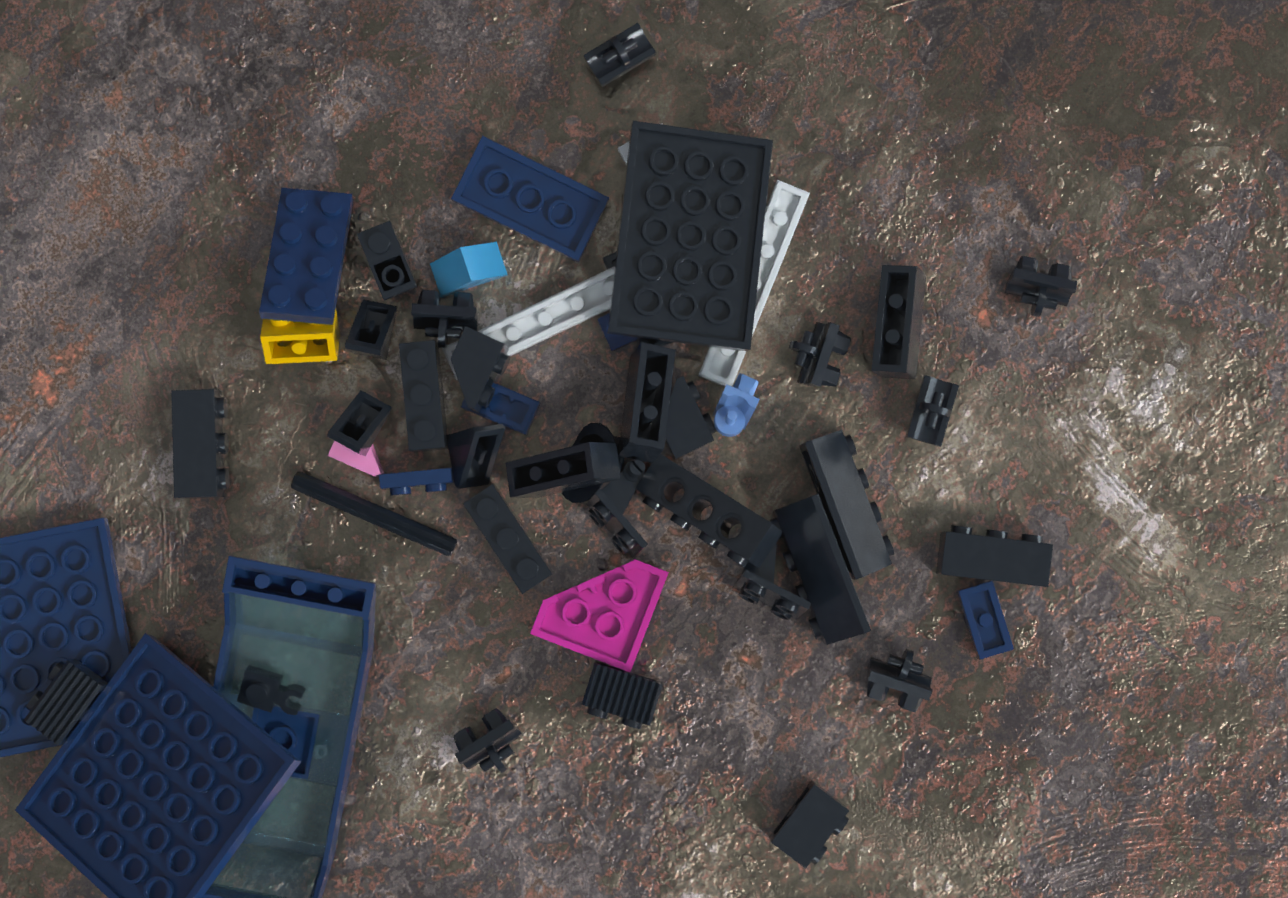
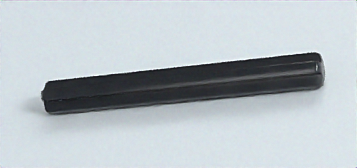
(373, 513)

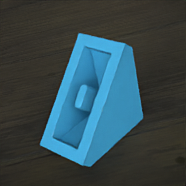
(468, 268)

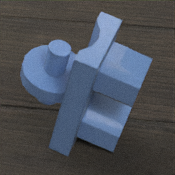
(736, 406)

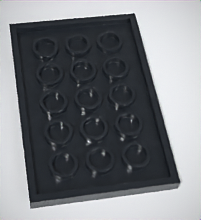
(690, 236)

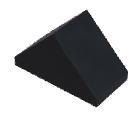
(372, 330)
(360, 423)
(474, 454)

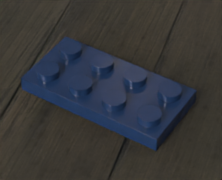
(530, 199)
(306, 256)

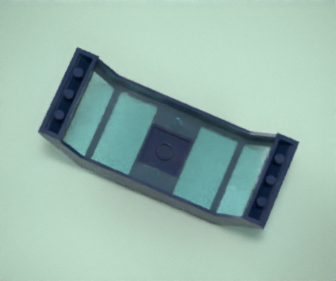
(317, 636)

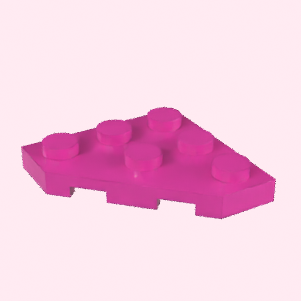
(605, 614)

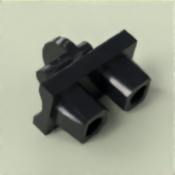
(619, 54)
(1038, 288)
(444, 320)
(815, 353)
(932, 411)
(900, 675)
(492, 747)

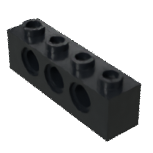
(756, 533)

